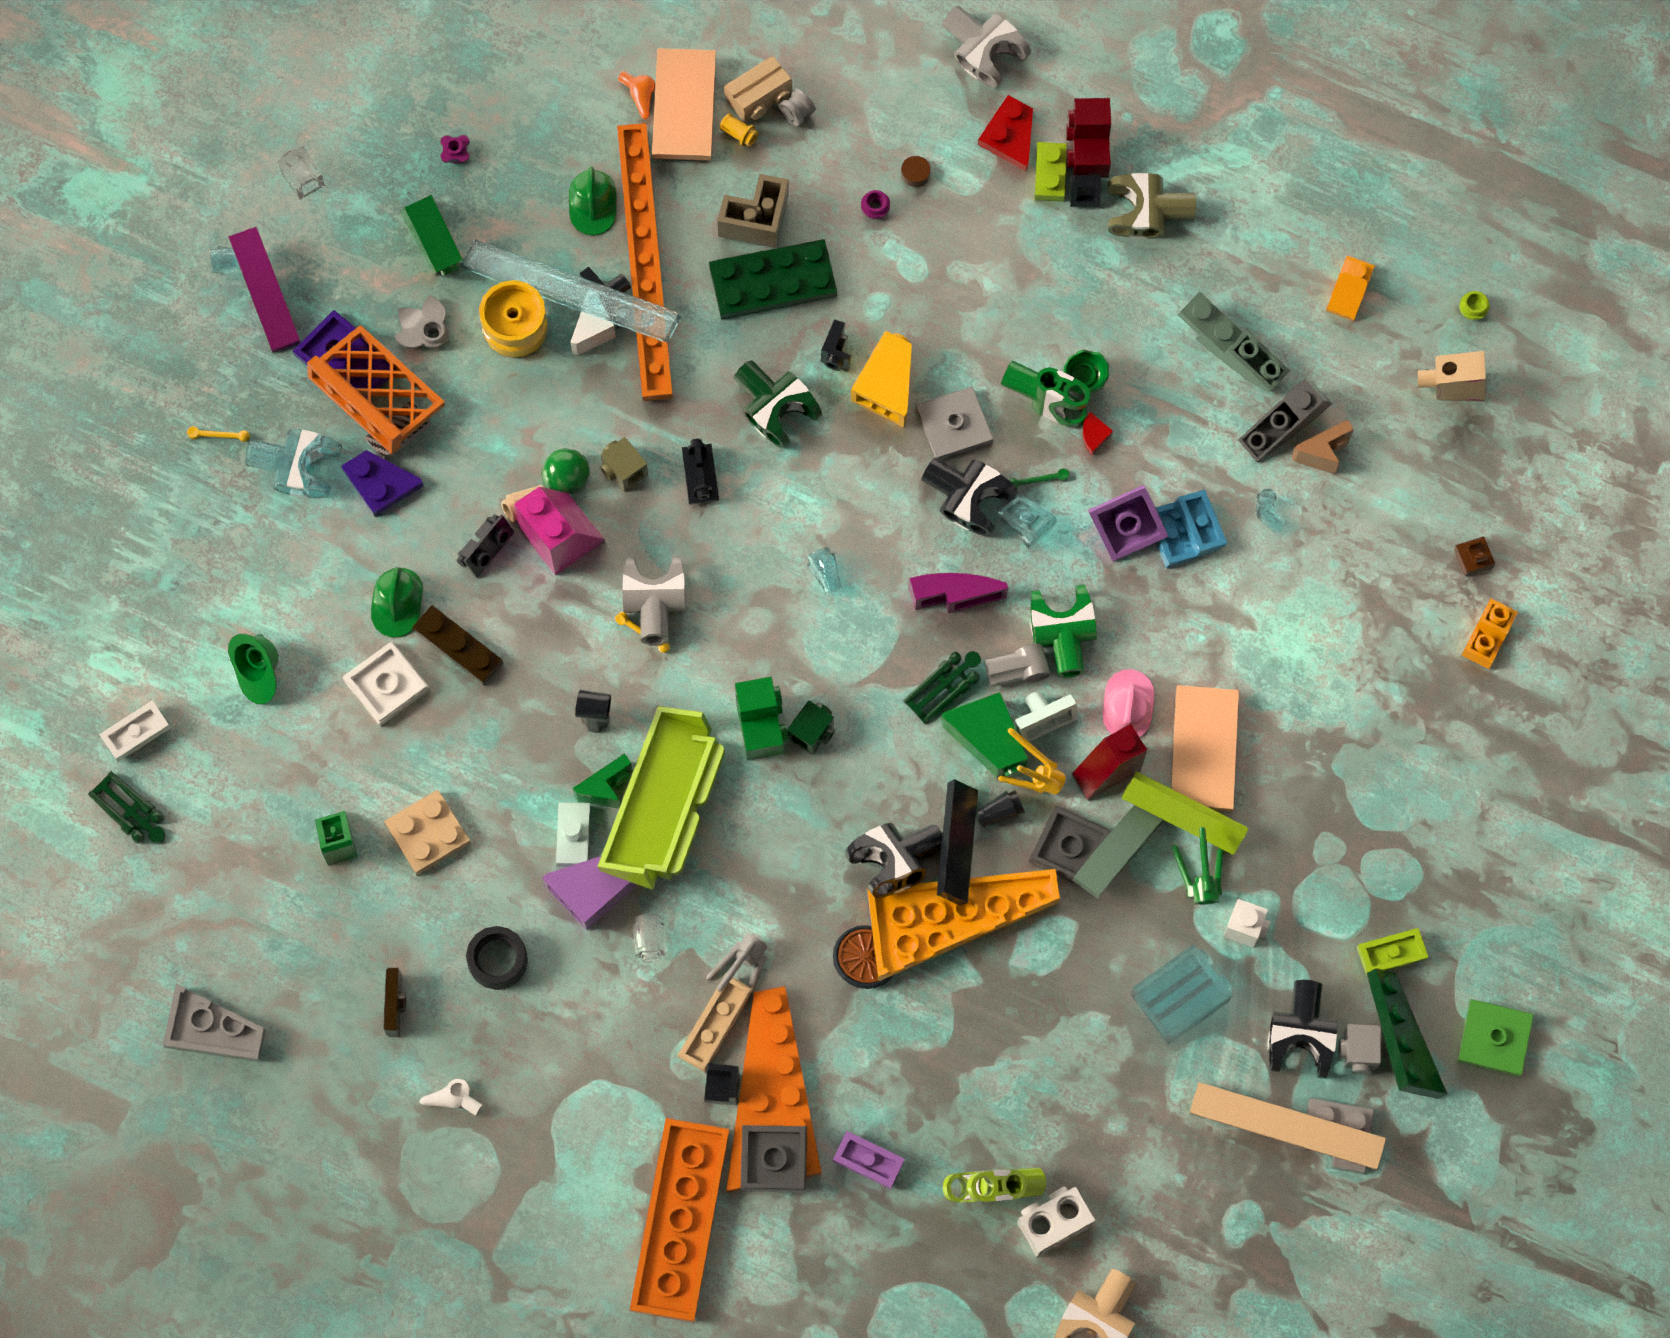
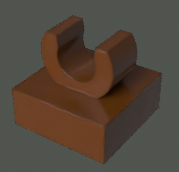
(1474, 556)

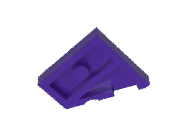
(379, 481)

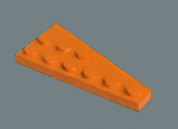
(771, 1080)

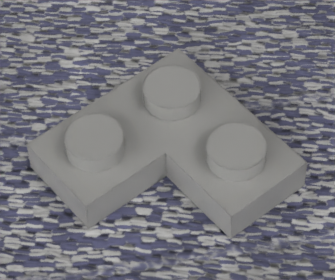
(1346, 1115)

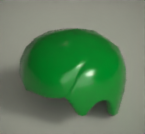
(1088, 368)
(565, 470)

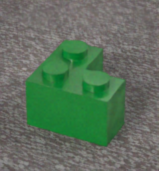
(758, 712)

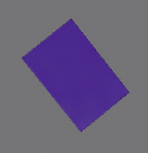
(326, 336)

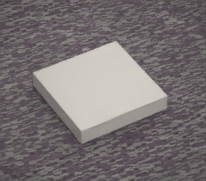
(386, 683)

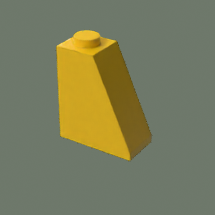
(885, 379)

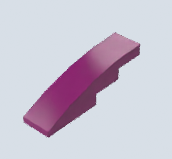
(264, 289)

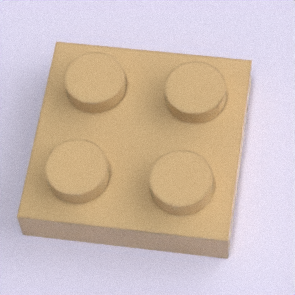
(427, 832)

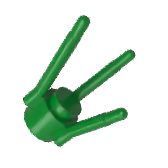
(1206, 888)

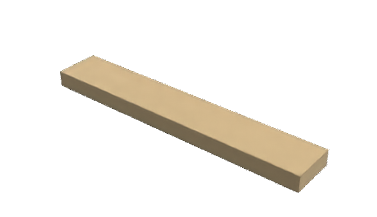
(1288, 1125)

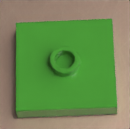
(1495, 1038)

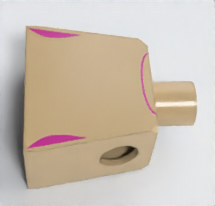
(1456, 377)

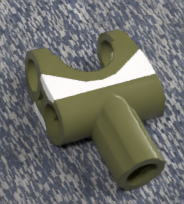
(1150, 206)

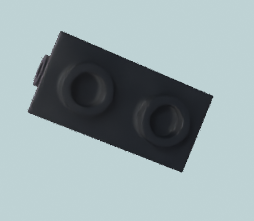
(700, 472)
(493, 536)

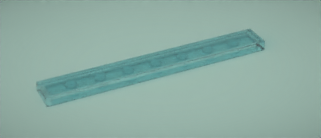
(572, 291)

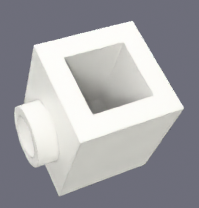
(1247, 923)

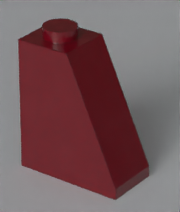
(1110, 762)

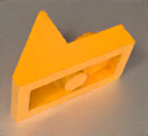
(1350, 288)

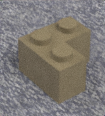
(756, 219)

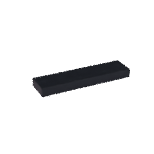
(957, 842)

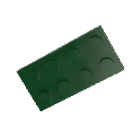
(772, 279)

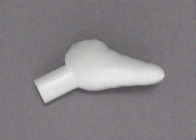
(453, 1097)

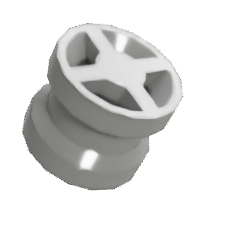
(797, 107)

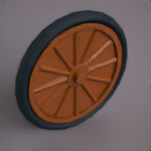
(856, 958)

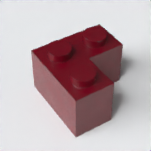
(1089, 136)

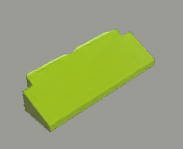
(662, 799)

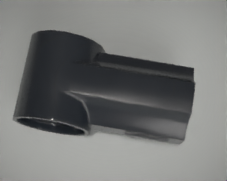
(593, 709)

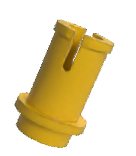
(745, 134)

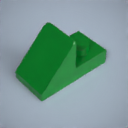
(597, 787)

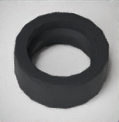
(491, 934)

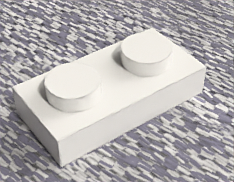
(135, 731)

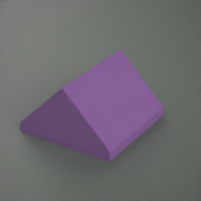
(1128, 522)

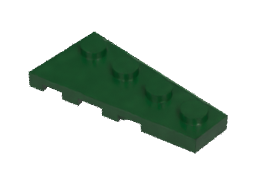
(1406, 1047)

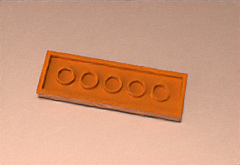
(679, 1220)

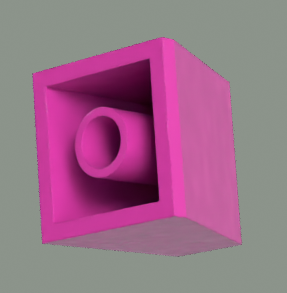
(556, 527)

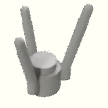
(746, 952)

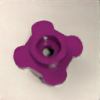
(458, 156)

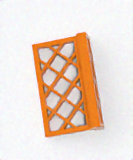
(353, 400)

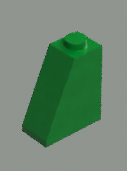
(432, 235)
(984, 733)

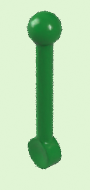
(1061, 475)

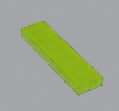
(1184, 812)

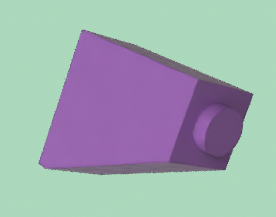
(586, 890)

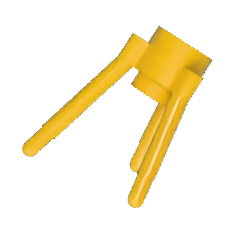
(1045, 777)

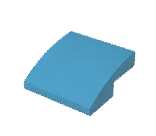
(1190, 528)

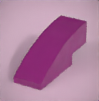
(956, 590)

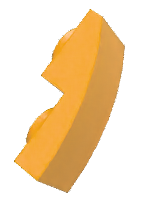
(1489, 633)

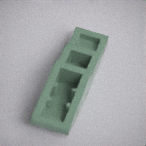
(1117, 850)

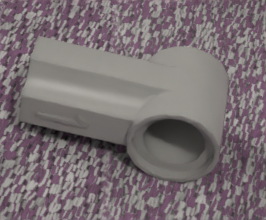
(1026, 665)

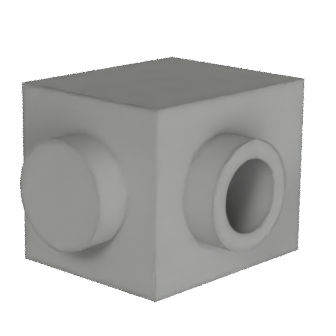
(1361, 1048)

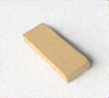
(715, 1024)

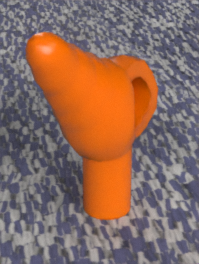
(640, 91)

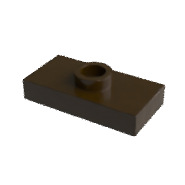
(394, 1002)

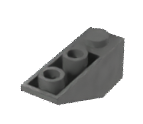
(1285, 419)

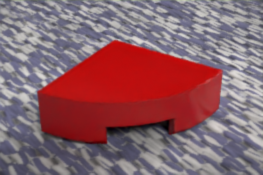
(1095, 433)

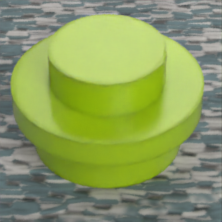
(1474, 305)

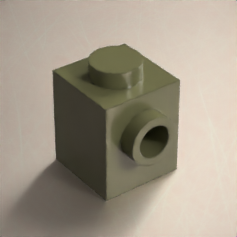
(623, 464)

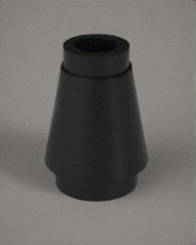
(1001, 809)

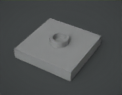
(954, 423)

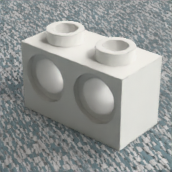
(1060, 1228)

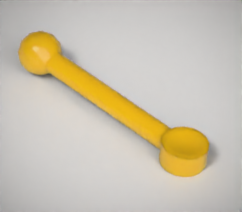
(194, 433)
(622, 618)

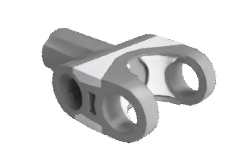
(983, 43)
(653, 599)

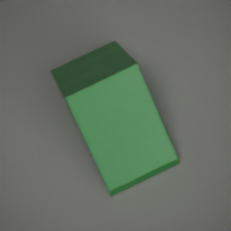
(335, 838)

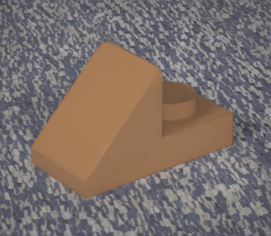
(1318, 450)

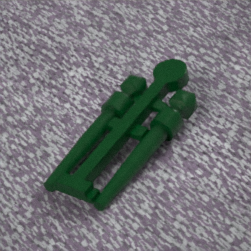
(972, 660)
(155, 834)

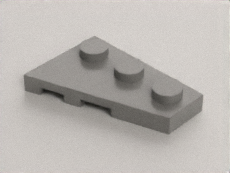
(209, 1029)

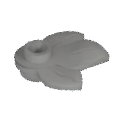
(419, 323)

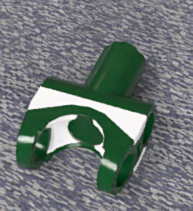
(774, 400)

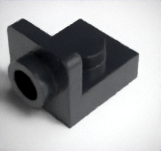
(832, 350)

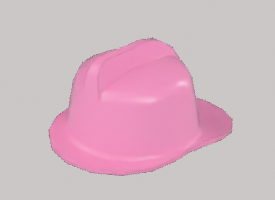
(1128, 701)

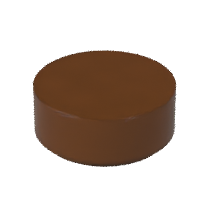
(915, 171)

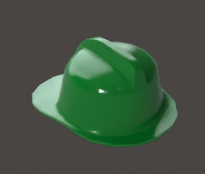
(592, 202)
(396, 602)
(254, 665)

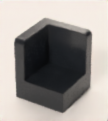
(721, 1084)

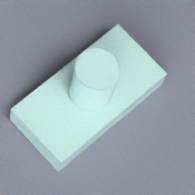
(1044, 716)
(572, 833)

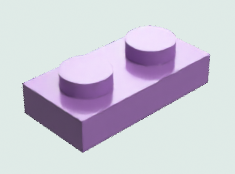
(868, 1160)

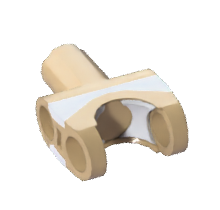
(1100, 1314)

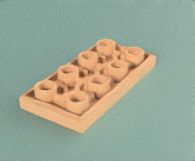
(684, 104)
(1205, 745)

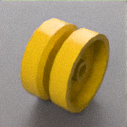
(513, 318)

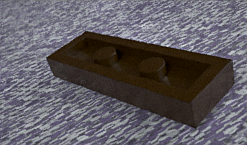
(457, 645)

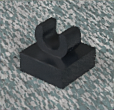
(1085, 190)

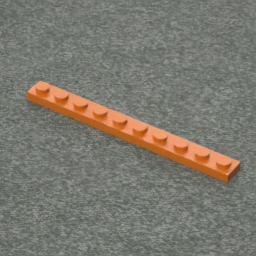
(643, 254)

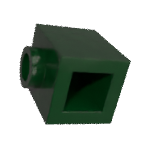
(812, 727)

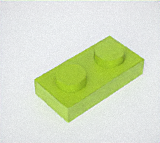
(1050, 171)
(1393, 951)

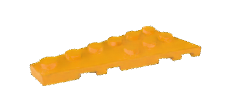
(923, 925)

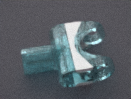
(293, 462)

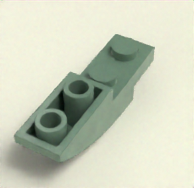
(1231, 345)

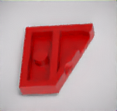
(1010, 133)

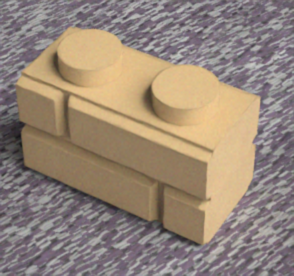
(758, 89)

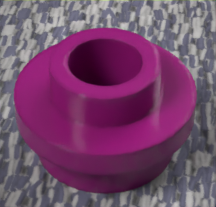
(875, 196)

